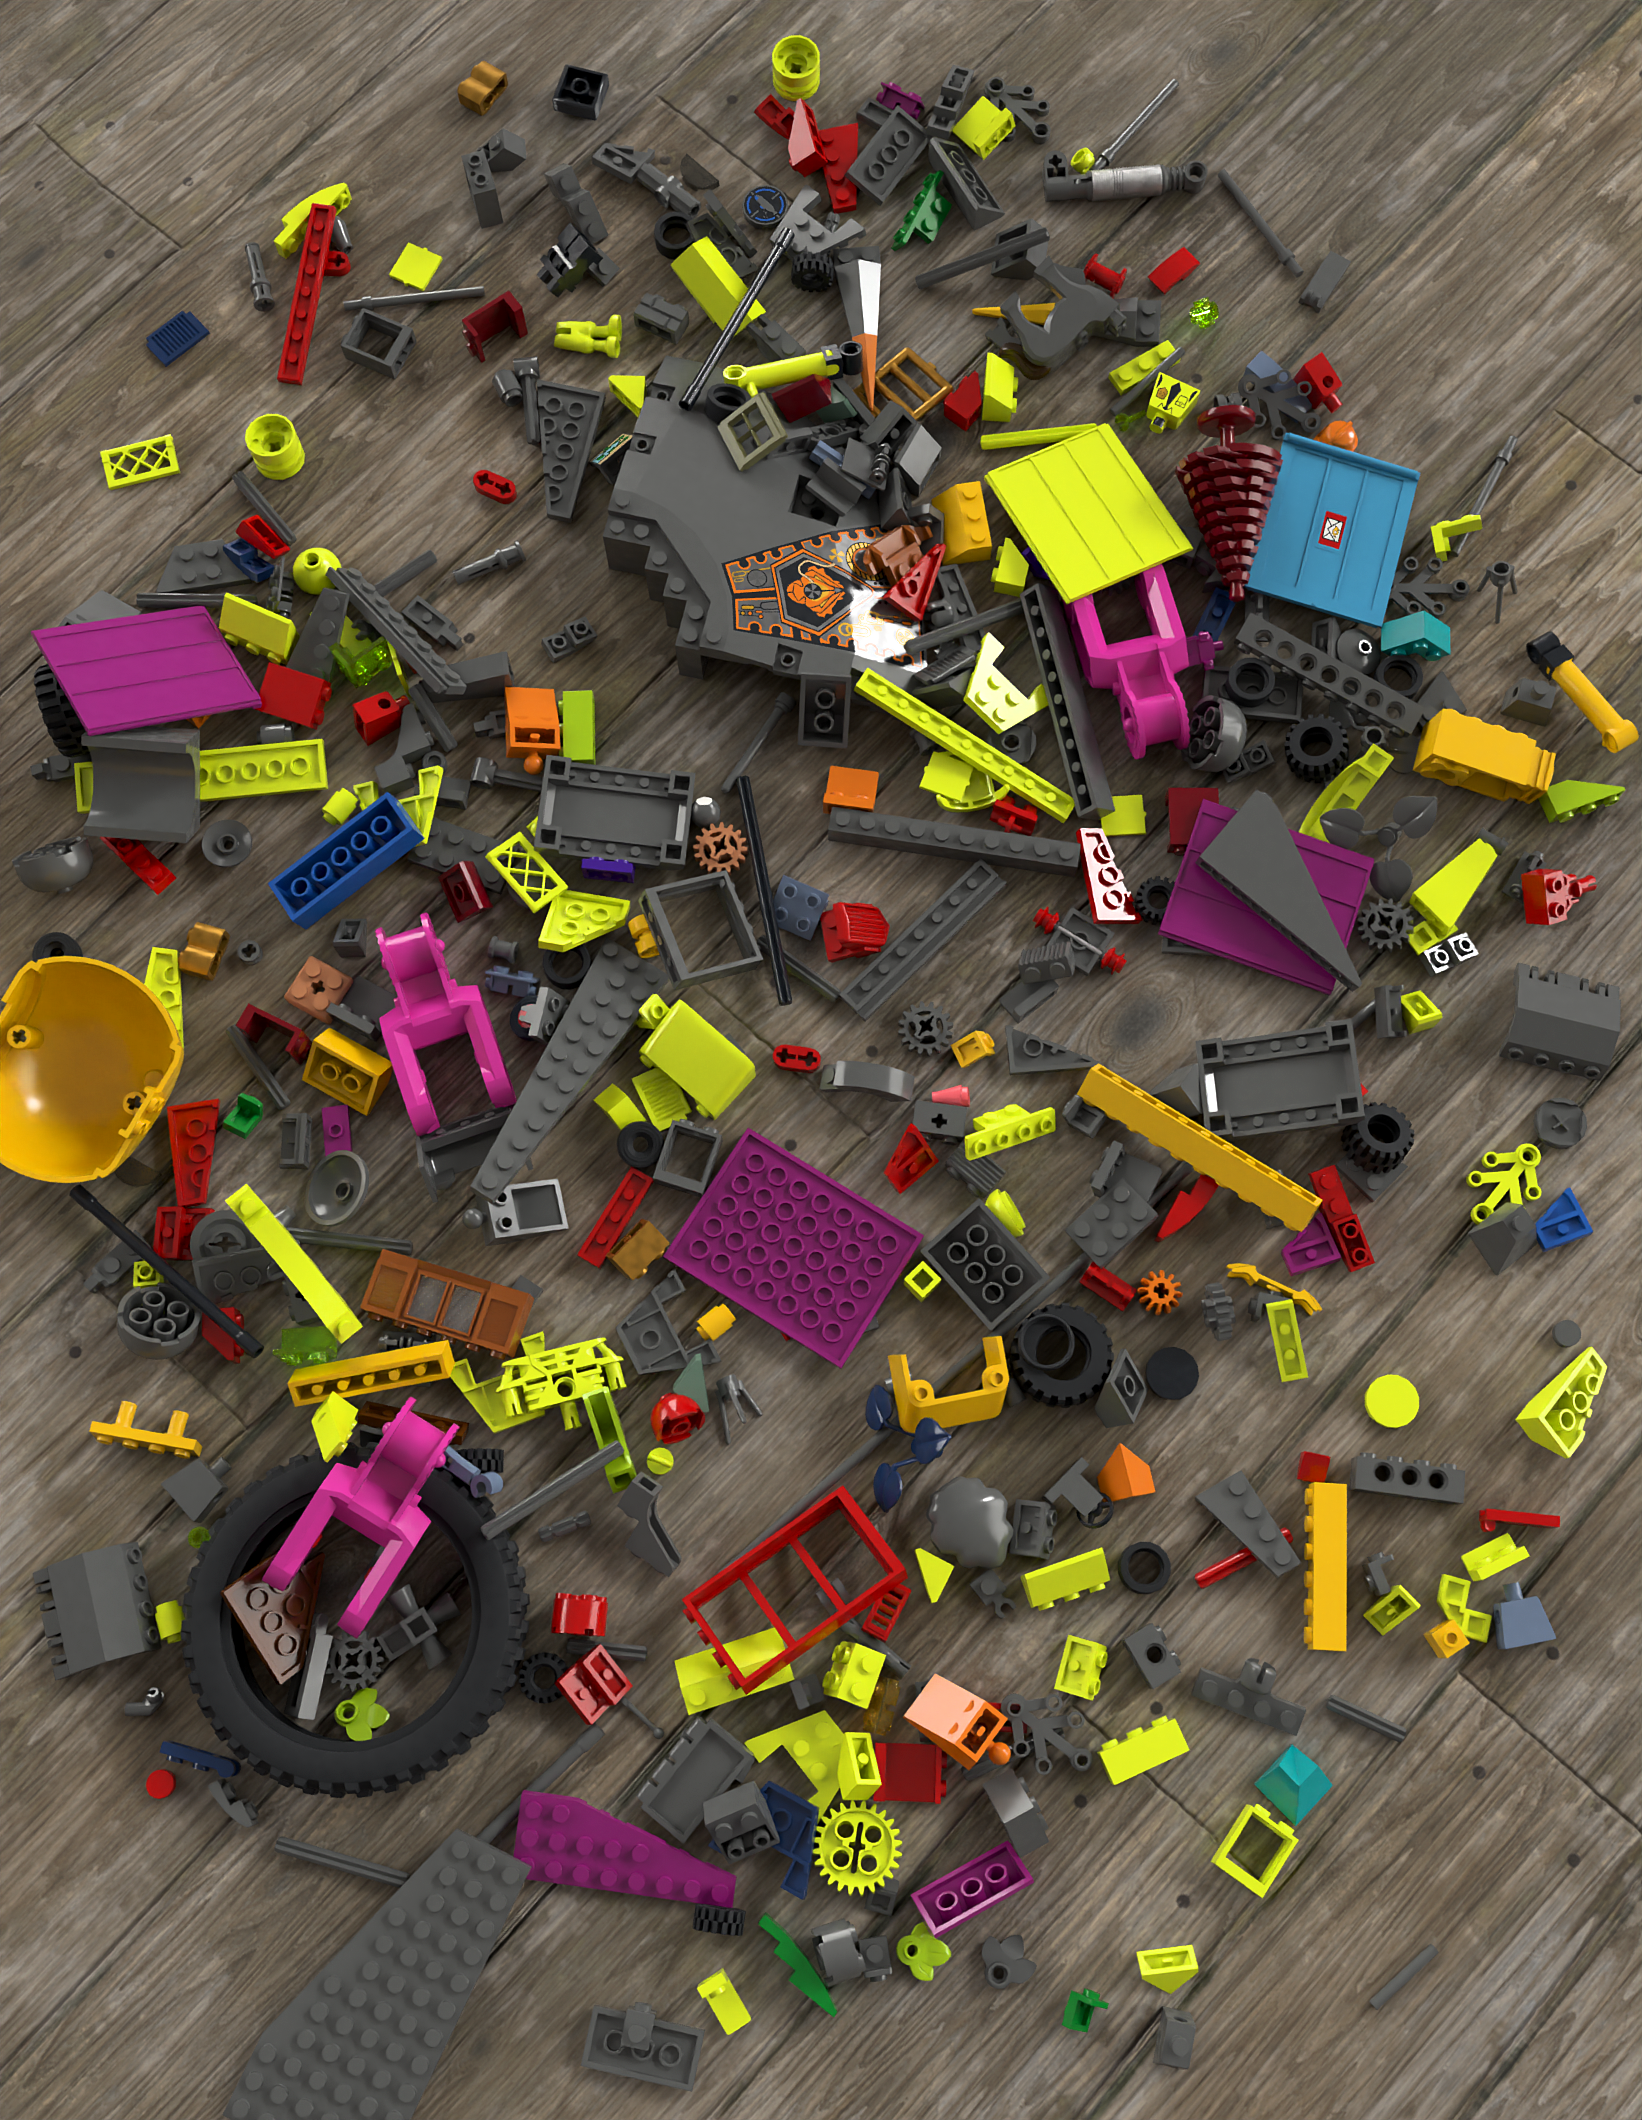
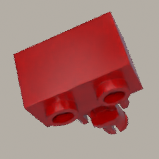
(1550, 894)

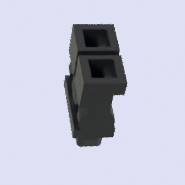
(568, 261)

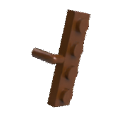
(377, 1414)

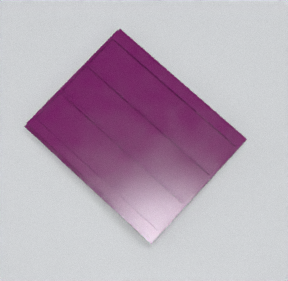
(146, 669)
(1218, 922)

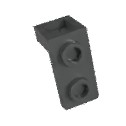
(930, 516)

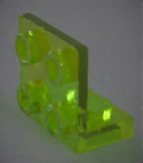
(364, 665)
(307, 1344)

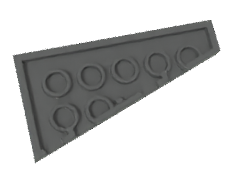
(567, 436)

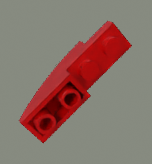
(141, 862)
(1340, 1218)

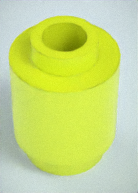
(339, 807)
(169, 1621)

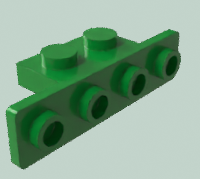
(926, 215)

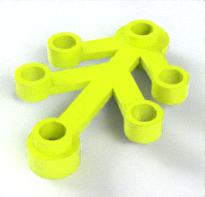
(1507, 1179)

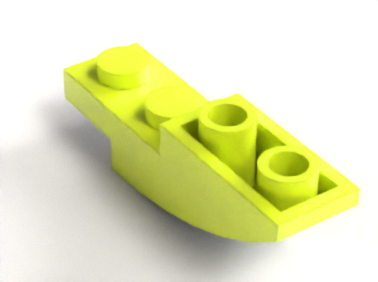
(297, 219)

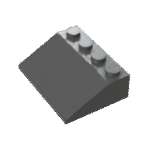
(985, 1264)

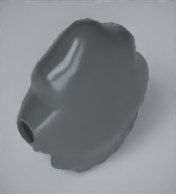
(970, 1523)

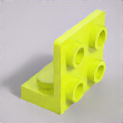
(984, 127)

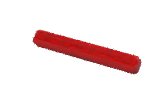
(1230, 1565)

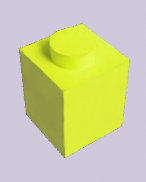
(922, 1281)

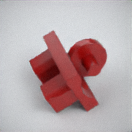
(1014, 818)

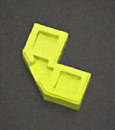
(1452, 1600)

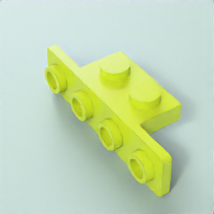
(1007, 1128)

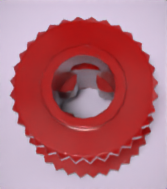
(1104, 276)

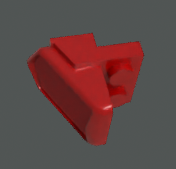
(853, 930)

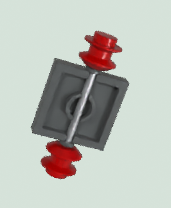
(1086, 939)

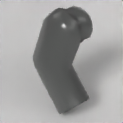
(147, 1706)

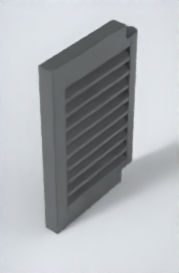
(946, 665)

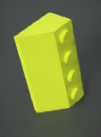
(707, 1684)

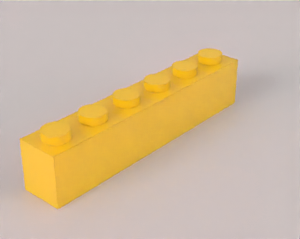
(372, 1373)
(1326, 1566)

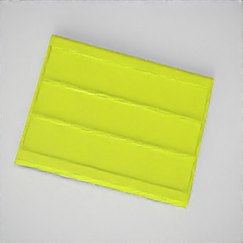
(1087, 513)

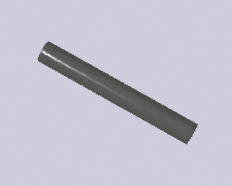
(1403, 1976)

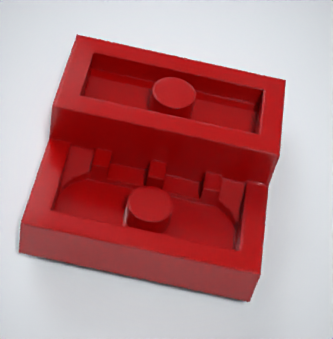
(174, 1231)
(593, 1684)

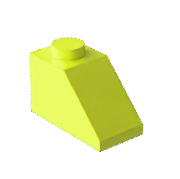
(857, 1767)

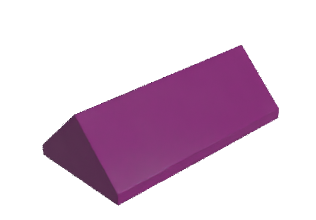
(971, 1889)

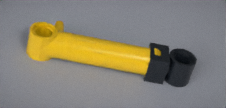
(1557, 664)

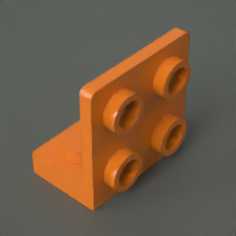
(850, 789)

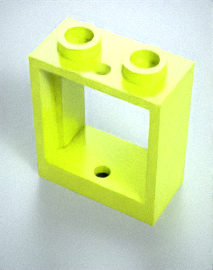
(1259, 1886)

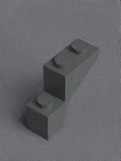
(576, 201)
(412, 745)
(649, 1537)

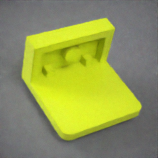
(853, 1673)

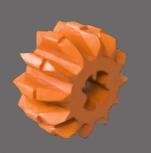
(1166, 1287)

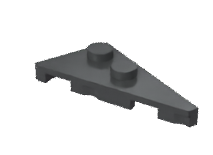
(1032, 1055)

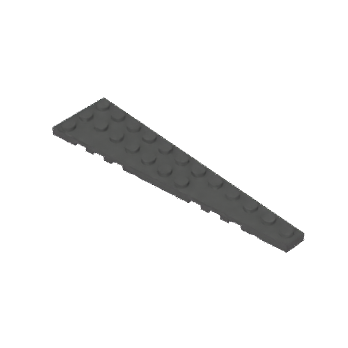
(585, 1038)

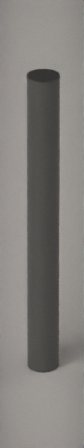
(1147, 381)

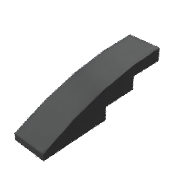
(950, 102)

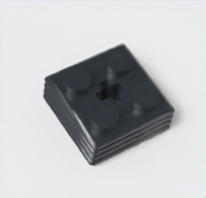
(580, 92)

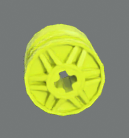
(796, 67)
(275, 446)

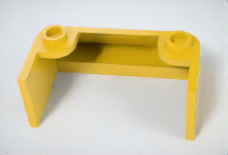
(917, 1400)

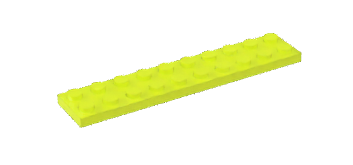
(242, 772)

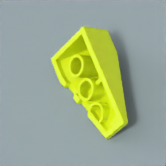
(1561, 1408)

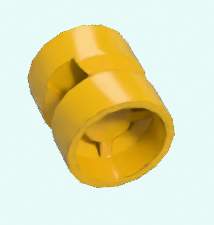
(645, 943)

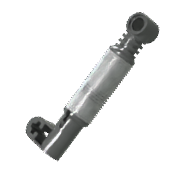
(1120, 182)

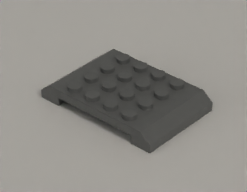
(614, 814)
(1280, 1082)

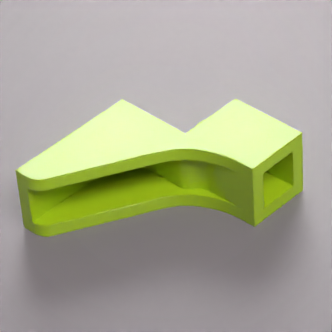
(608, 1429)

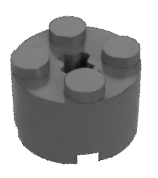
(837, 1951)

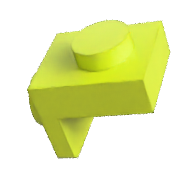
(652, 1012)

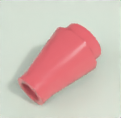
(953, 1096)

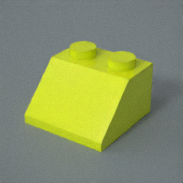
(998, 390)

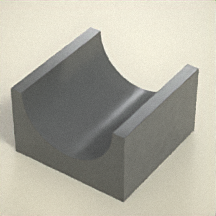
(145, 784)

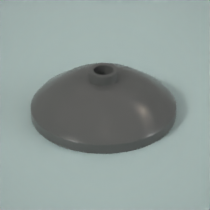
(336, 1188)

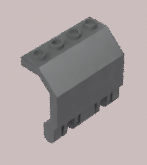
(1563, 1023)
(99, 1608)

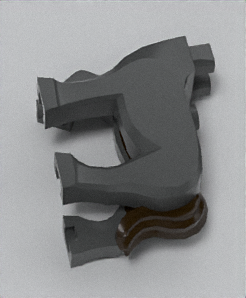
(1071, 322)

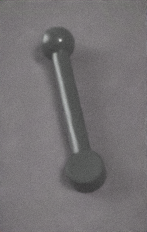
(657, 1732)

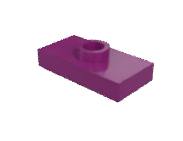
(336, 1129)

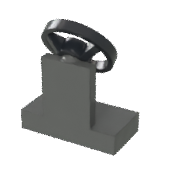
(1081, 1495)

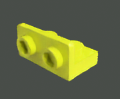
(1493, 1557)
(1081, 1667)

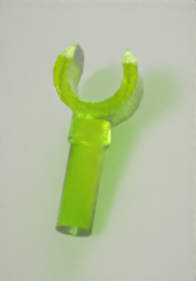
(1128, 419)

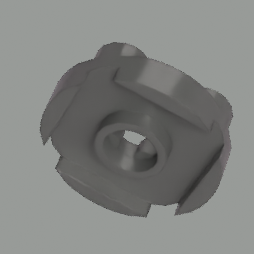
(1022, 735)

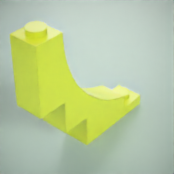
(295, 1263)

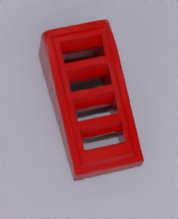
(262, 537)
(896, 1597)

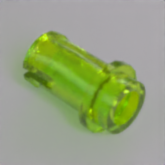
(195, 1536)

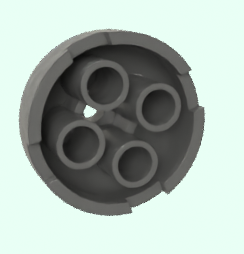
(1223, 732)
(55, 865)
(151, 1332)

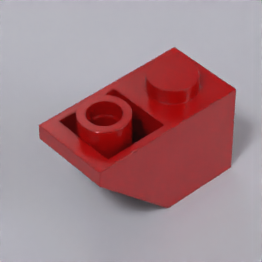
(965, 403)
(220, 1339)

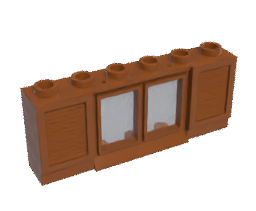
(447, 1304)

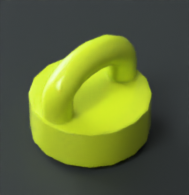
(1083, 160)
(660, 1461)

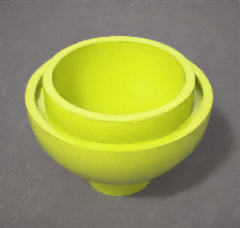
(313, 578)
(1006, 1211)

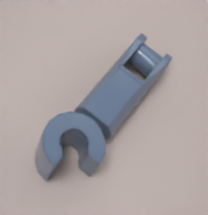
(470, 1474)

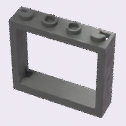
(667, 944)

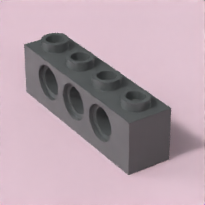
(1450, 1479)

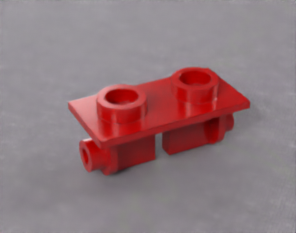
(1108, 1286)

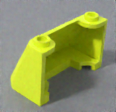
(698, 1059)

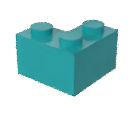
(1416, 634)

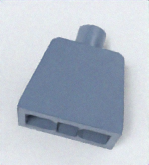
(1520, 1620)

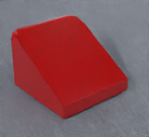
(1313, 1467)

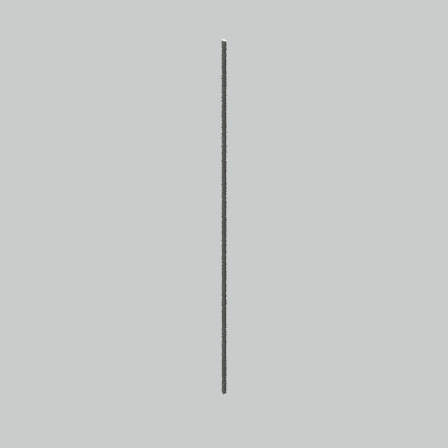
(972, 1356)

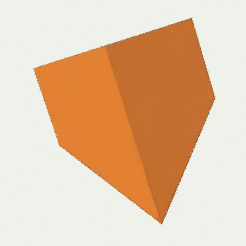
(1125, 1476)

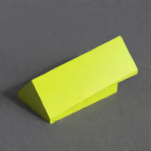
(714, 283)

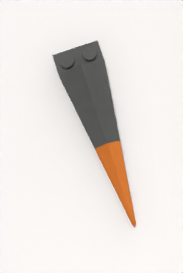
(858, 282)

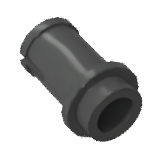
(1497, 843)

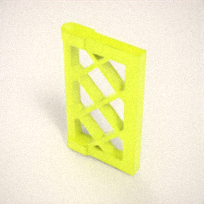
(132, 479)
(531, 854)

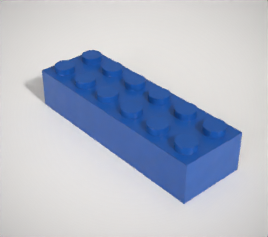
(346, 861)

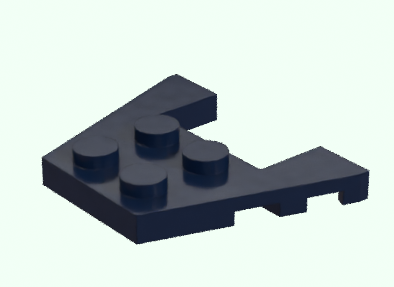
(796, 1827)

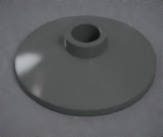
(1350, 651)
(222, 834)

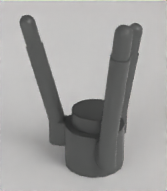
(1500, 575)
(730, 1389)

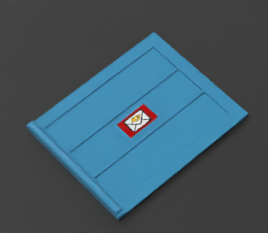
(1334, 531)

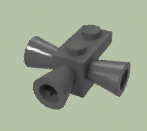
(418, 1626)

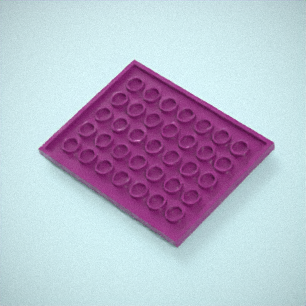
(794, 1247)

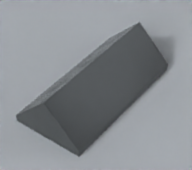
(964, 183)

